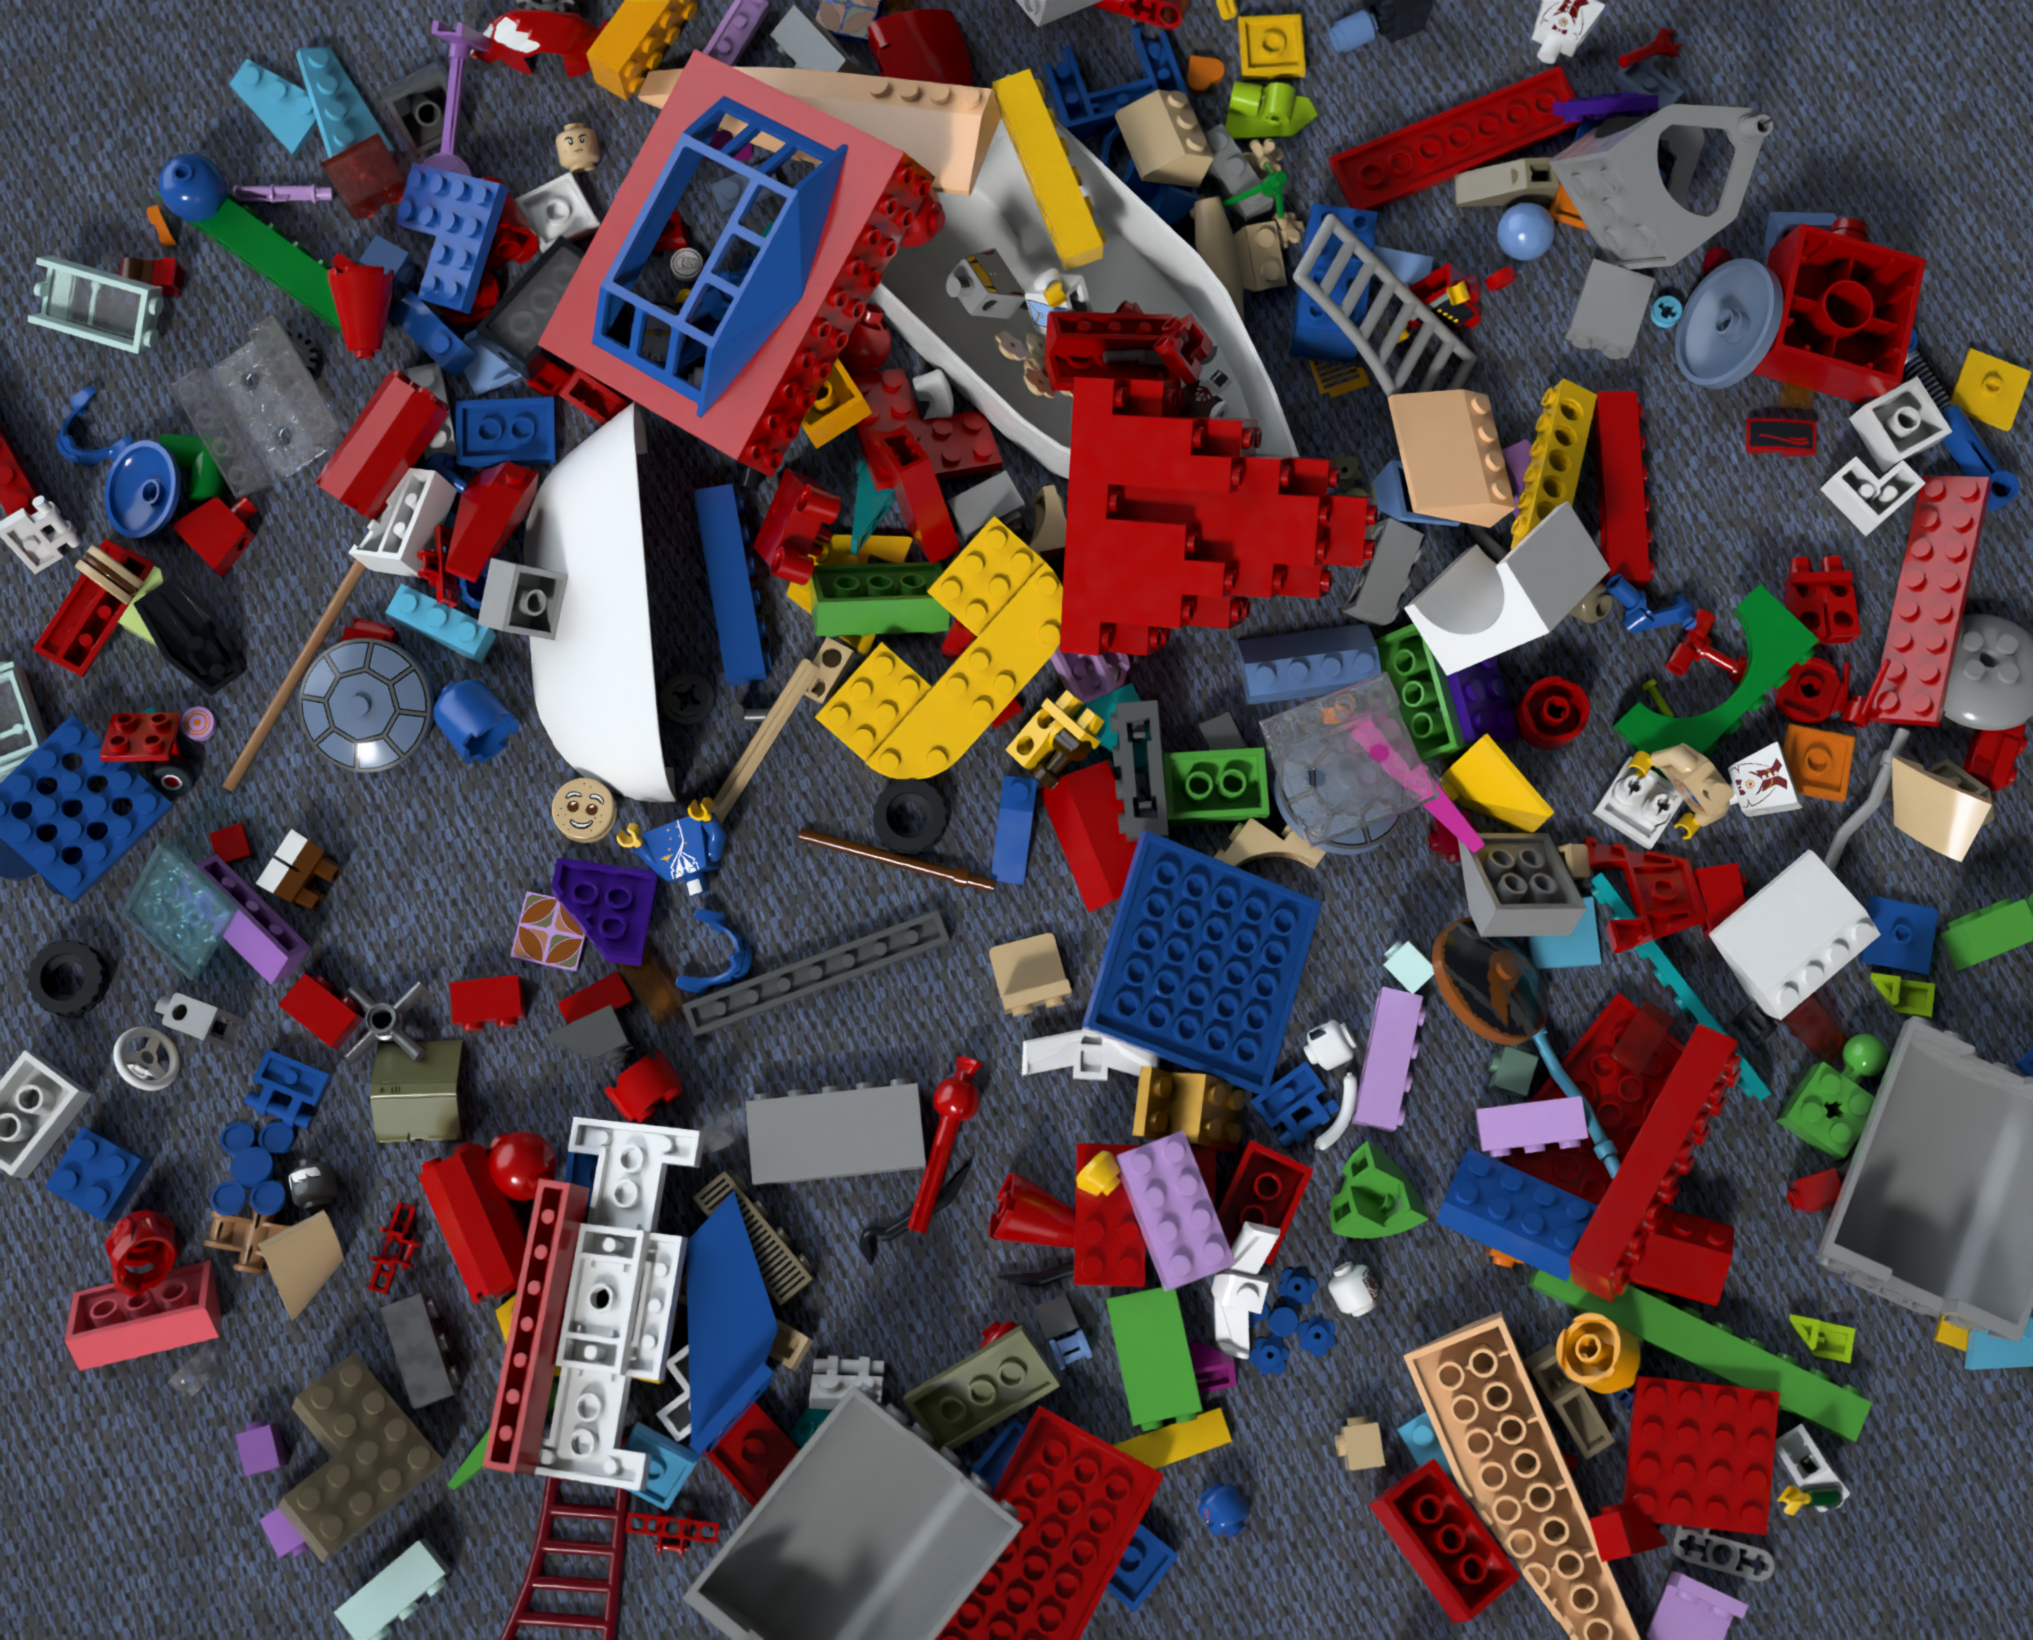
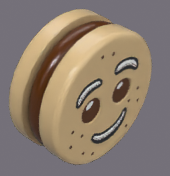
(109, 574)
(584, 810)

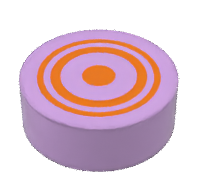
(198, 723)

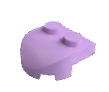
(1089, 674)

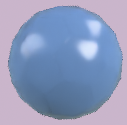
(1526, 231)

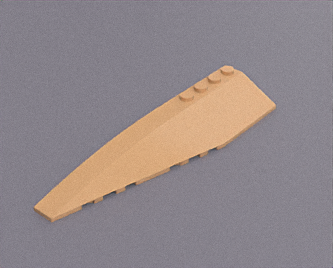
(934, 123)
(1517, 1474)

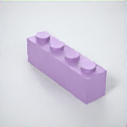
(1388, 1059)

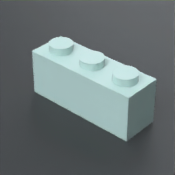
(394, 1592)

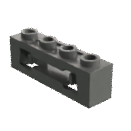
(1135, 716)

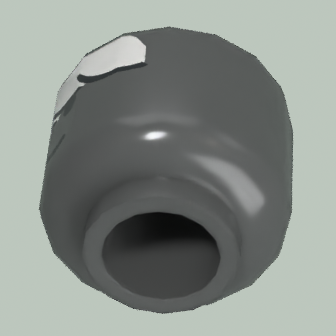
(313, 1184)

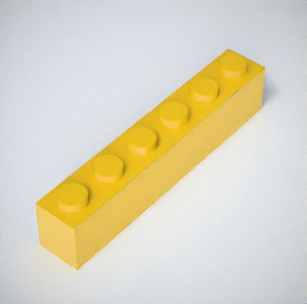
(1048, 170)

